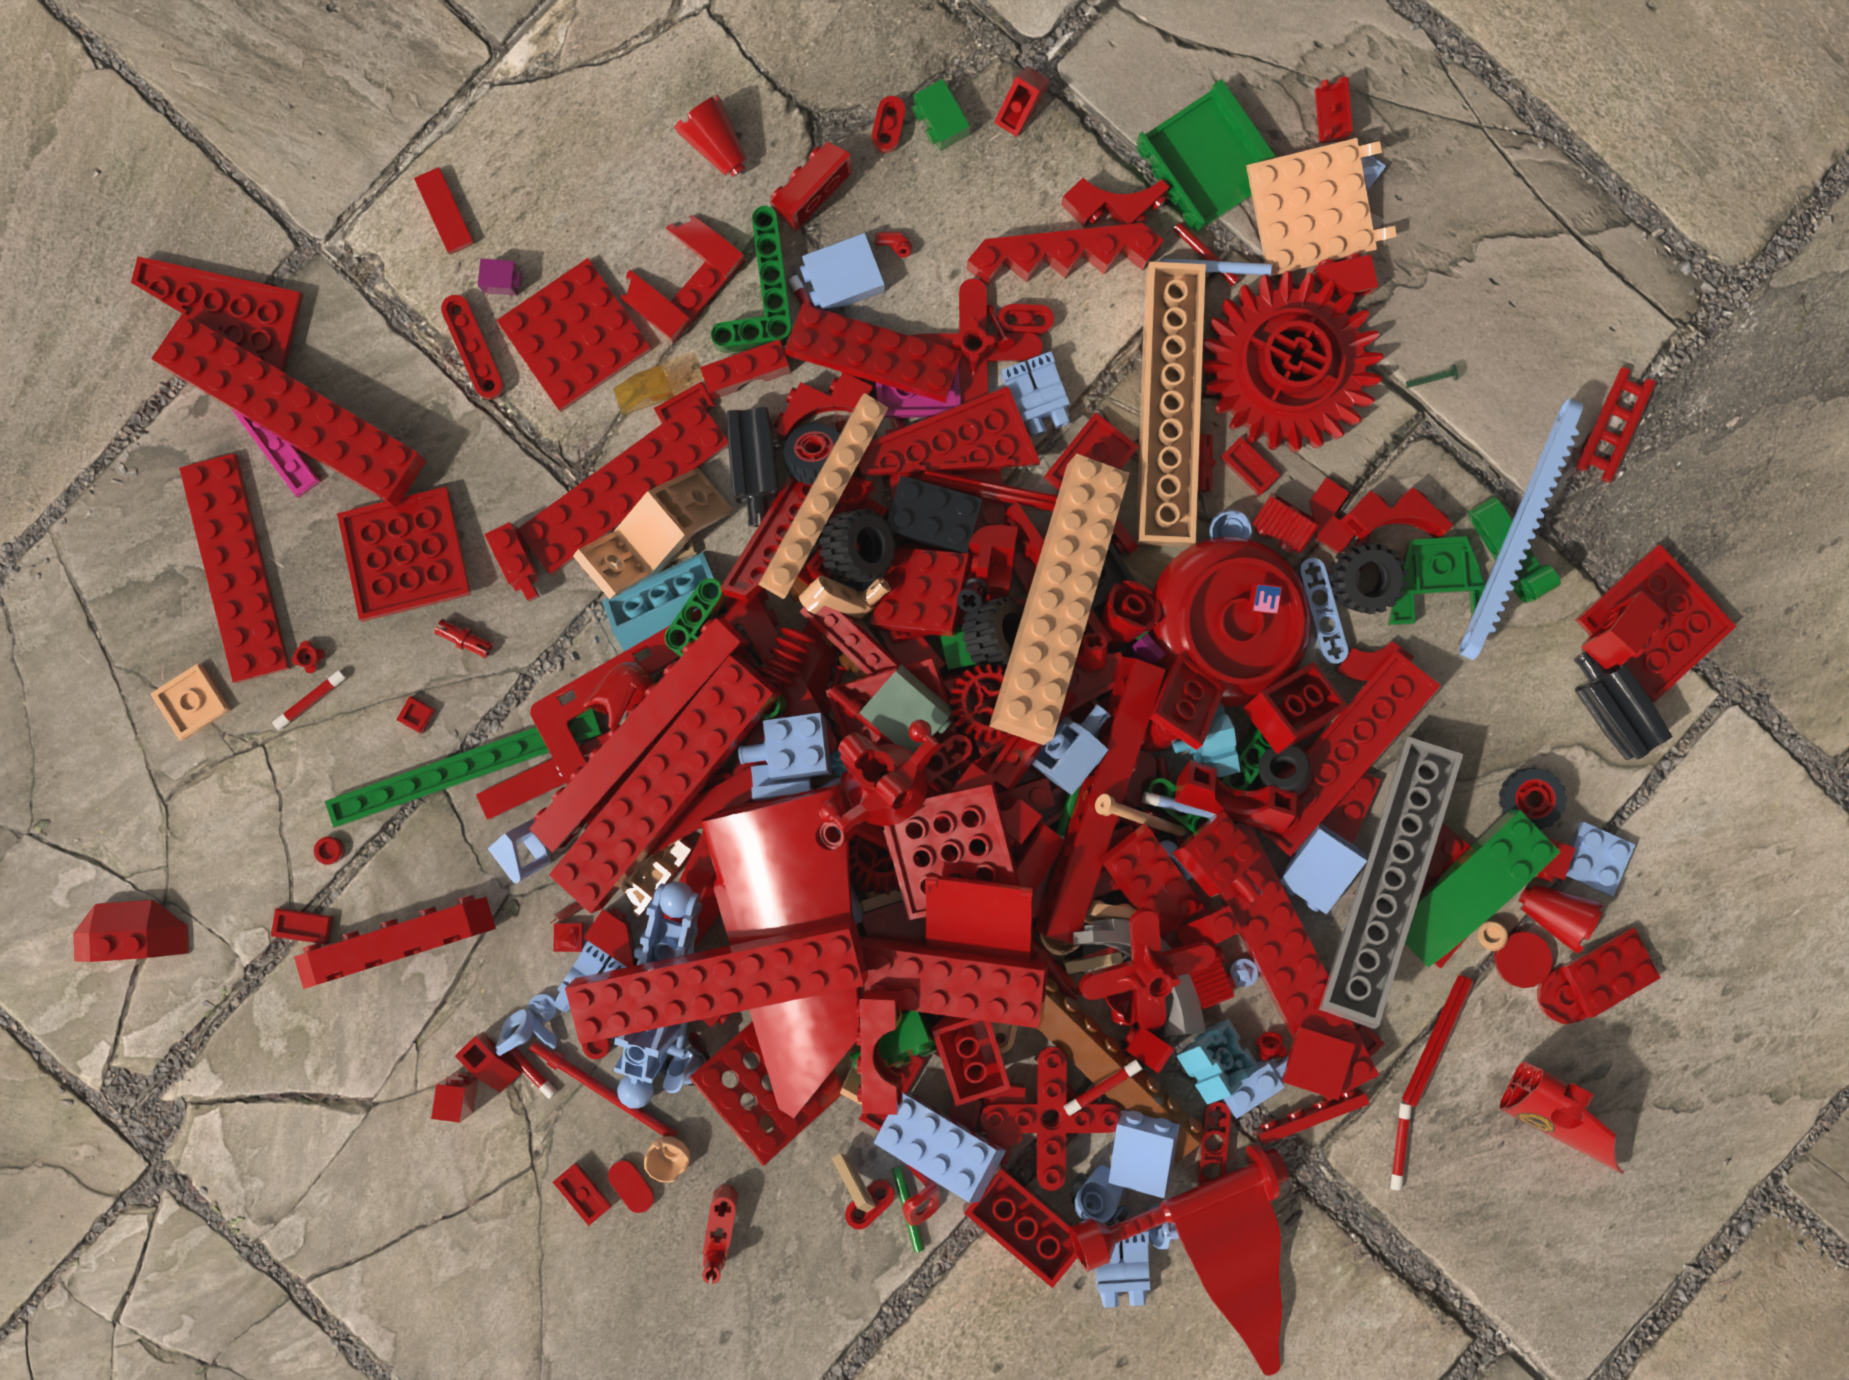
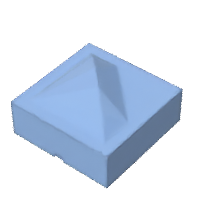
(1371, 169)

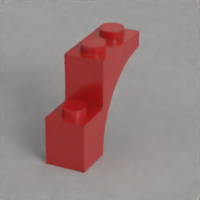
(1087, 203)
(809, 402)
(1409, 509)

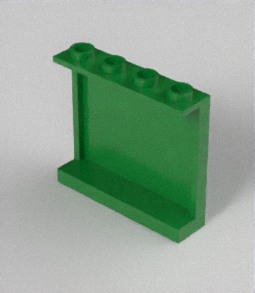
(1205, 155)

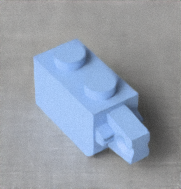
(1258, 1087)

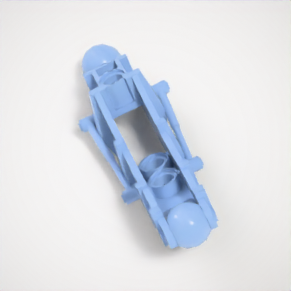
(662, 939)

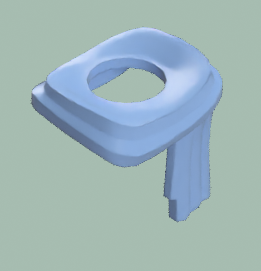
(528, 1024)

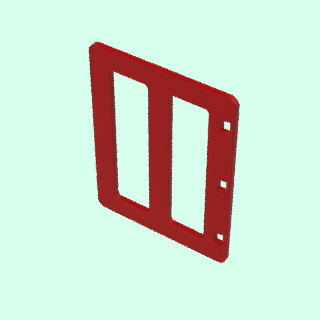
(553, 717)

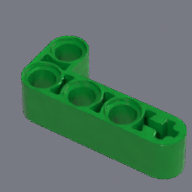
(1492, 525)

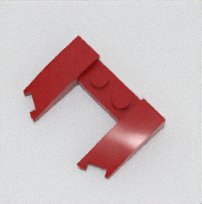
(719, 265)

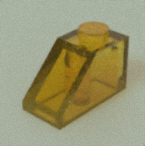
(643, 390)

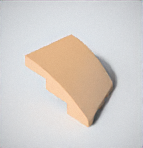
(653, 871)

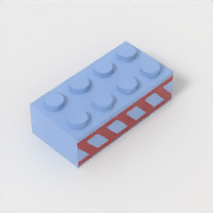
(940, 1148)

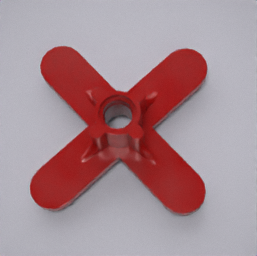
(974, 326)
(1150, 971)
(1050, 1134)

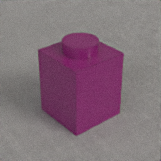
(499, 277)

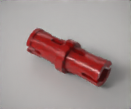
(1206, 463)
(463, 638)

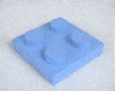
(1598, 858)

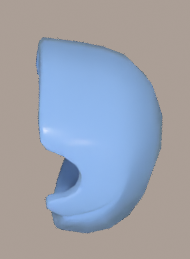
(1230, 523)

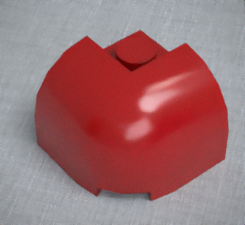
(992, 558)

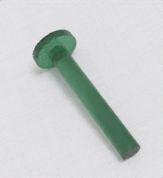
(1438, 376)

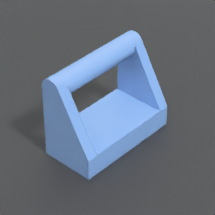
(507, 855)

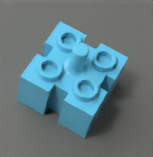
(1218, 746)
(1217, 1061)

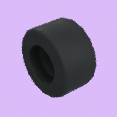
(1293, 755)

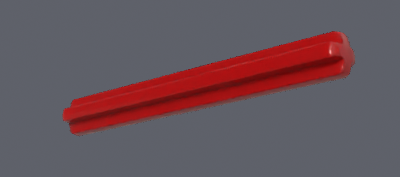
(991, 490)
(1437, 1040)

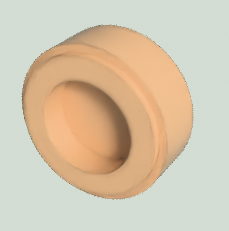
(1493, 935)

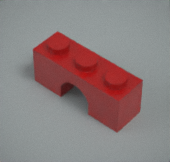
(754, 364)
(1017, 820)

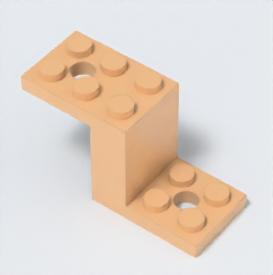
(653, 532)

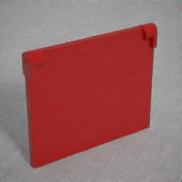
(979, 917)

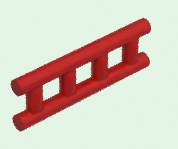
(1619, 441)

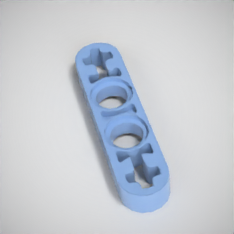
(1327, 610)

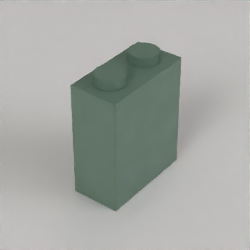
(902, 702)

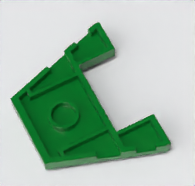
(1436, 568)

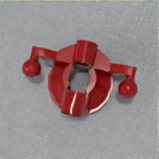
(896, 794)

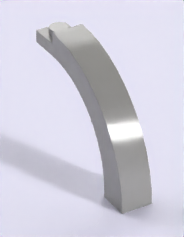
(1182, 1004)

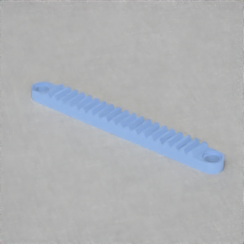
(1521, 529)

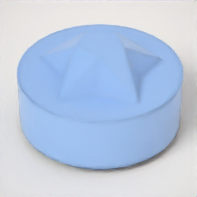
(1243, 972)
(543, 1007)

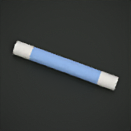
(1169, 803)

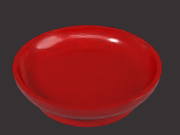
(1208, 619)

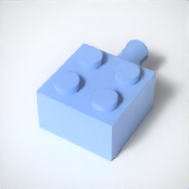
(792, 748)
(1072, 751)

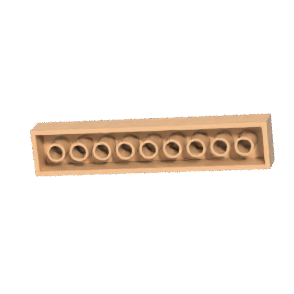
(1170, 404)
(1059, 600)

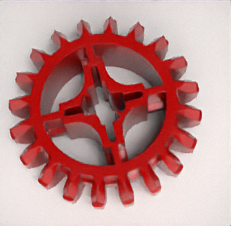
(967, 717)
(882, 873)

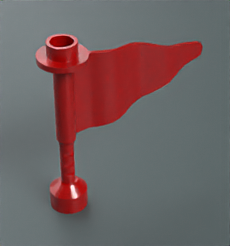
(1229, 1240)

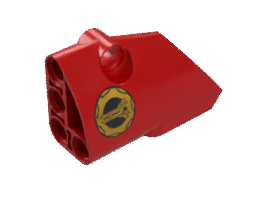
(1559, 1112)

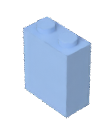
(842, 274)
(1322, 869)
(1143, 1153)

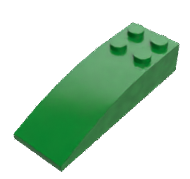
(1478, 885)

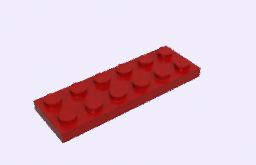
(873, 353)

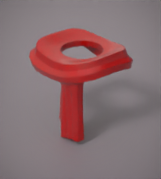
(910, 1205)

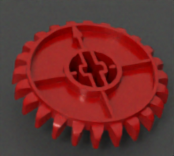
(1255, 369)

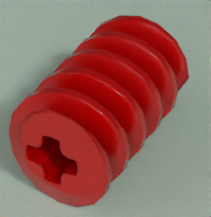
(786, 656)

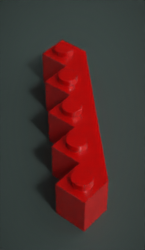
(1064, 250)
(394, 941)

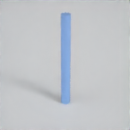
(1227, 267)

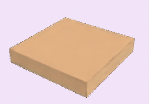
(190, 702)

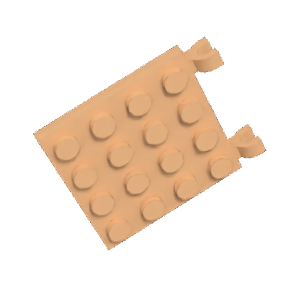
(1314, 206)

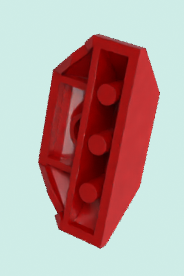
(129, 932)

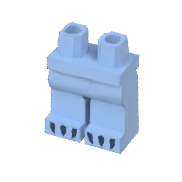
(1045, 400)
(589, 962)
(1126, 1273)

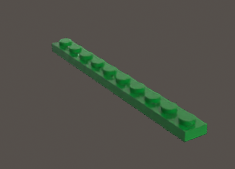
(450, 772)

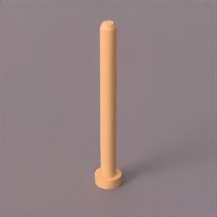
(1106, 805)

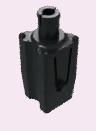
(753, 460)
(1621, 708)

